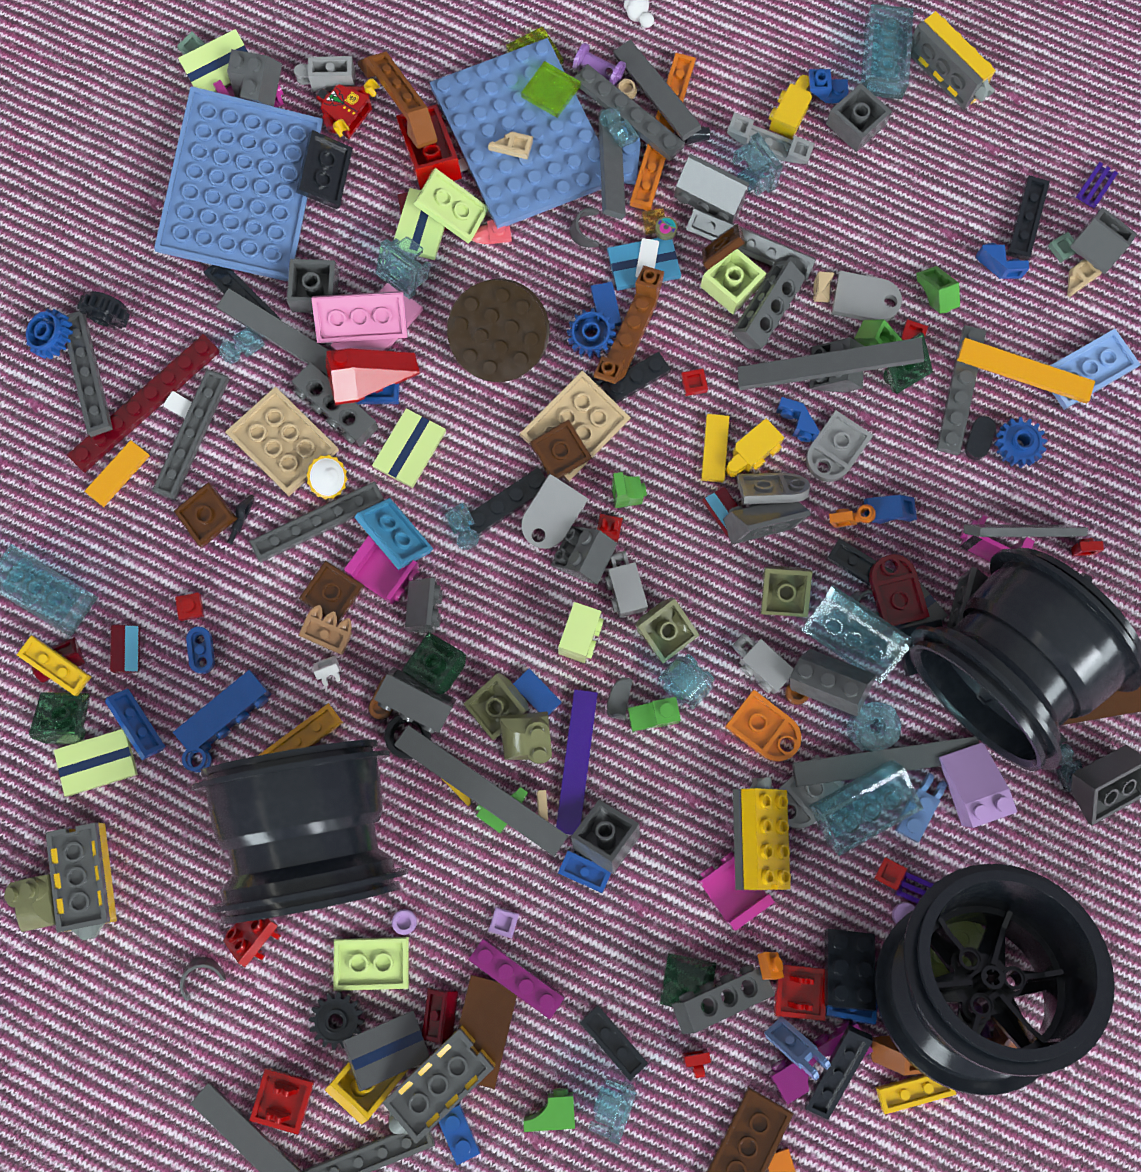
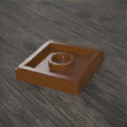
(722, 246)
(560, 450)
(205, 514)
(332, 591)

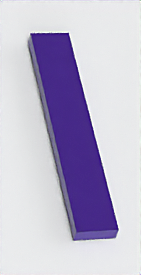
(576, 761)

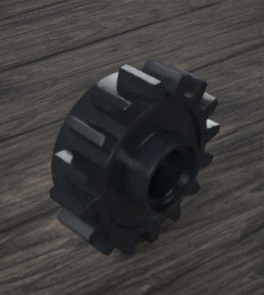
(104, 309)
(323, 1019)

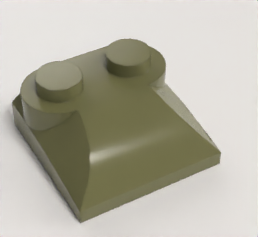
(786, 591)
(666, 629)
(494, 700)
(526, 737)
(32, 902)

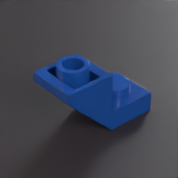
(825, 88)
(994, 259)
(805, 427)
(892, 508)

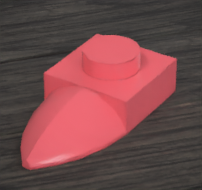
(490, 234)

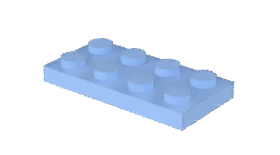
(1100, 361)

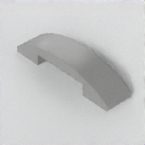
(785, 149)

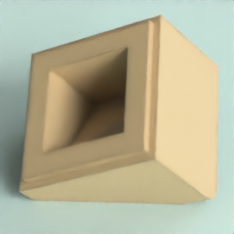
(821, 286)

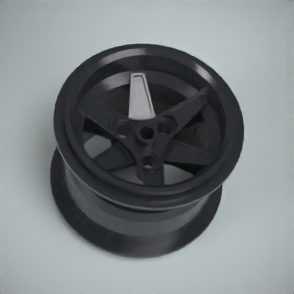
(1029, 656)
(299, 829)
(1053, 935)

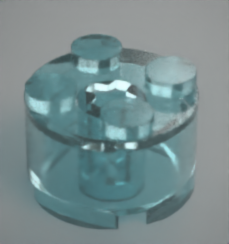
(687, 681)
(887, 725)

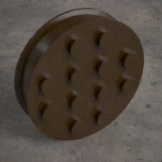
(498, 330)

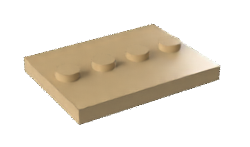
(589, 411)
(280, 440)

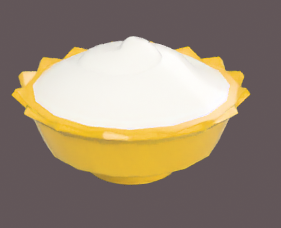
(326, 476)

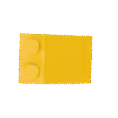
(359, 1103)

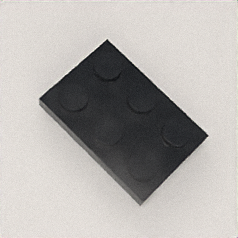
(324, 169)
(849, 969)

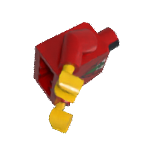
(346, 107)

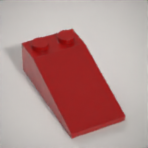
(436, 155)

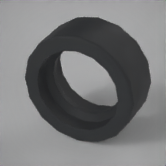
(389, 736)

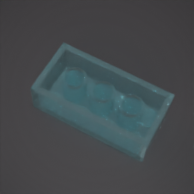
(887, 50)
(43, 591)
(856, 634)
(866, 807)

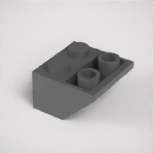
(1103, 240)
(838, 383)
(584, 554)
(422, 606)

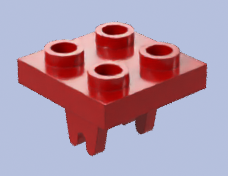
(248, 937)
(801, 993)
(282, 1101)

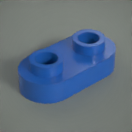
(200, 651)

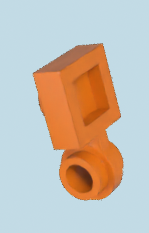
(845, 517)

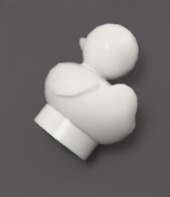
(638, 11)

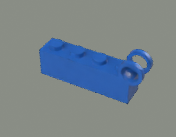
(219, 716)

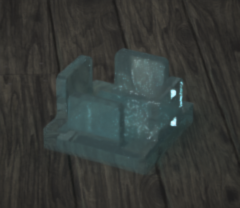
(763, 165)
(399, 267)
(613, 1109)

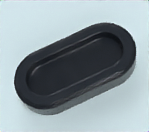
(980, 438)

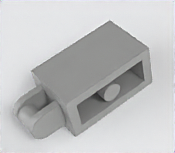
(326, 72)
(625, 586)
(763, 664)

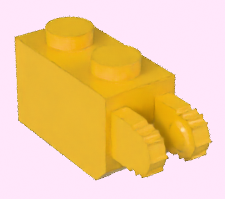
(792, 108)
(754, 448)

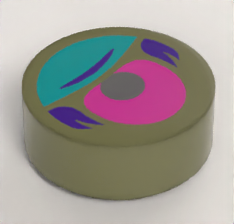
(666, 228)

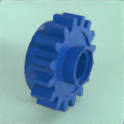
(591, 321)
(48, 333)
(1030, 437)

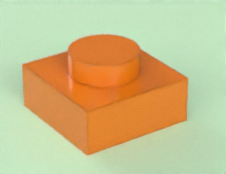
(770, 965)

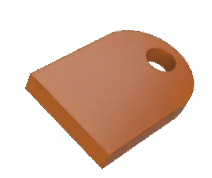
(763, 727)

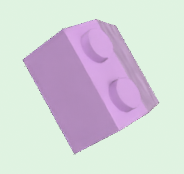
(976, 786)

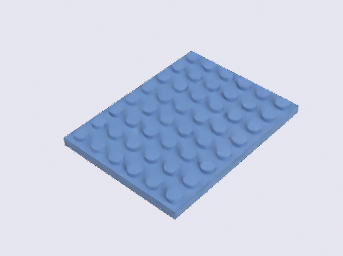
(487, 104)
(236, 185)

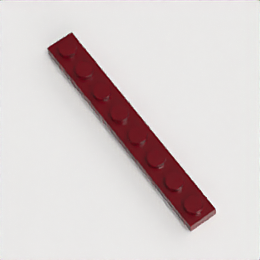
(145, 402)

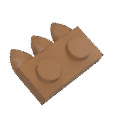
(325, 631)

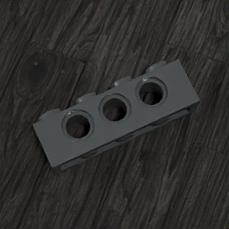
(769, 305)
(311, 379)
(689, 1011)

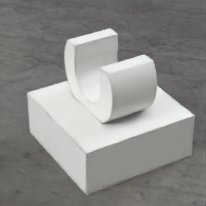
(326, 668)

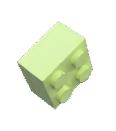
(733, 280)
(579, 633)

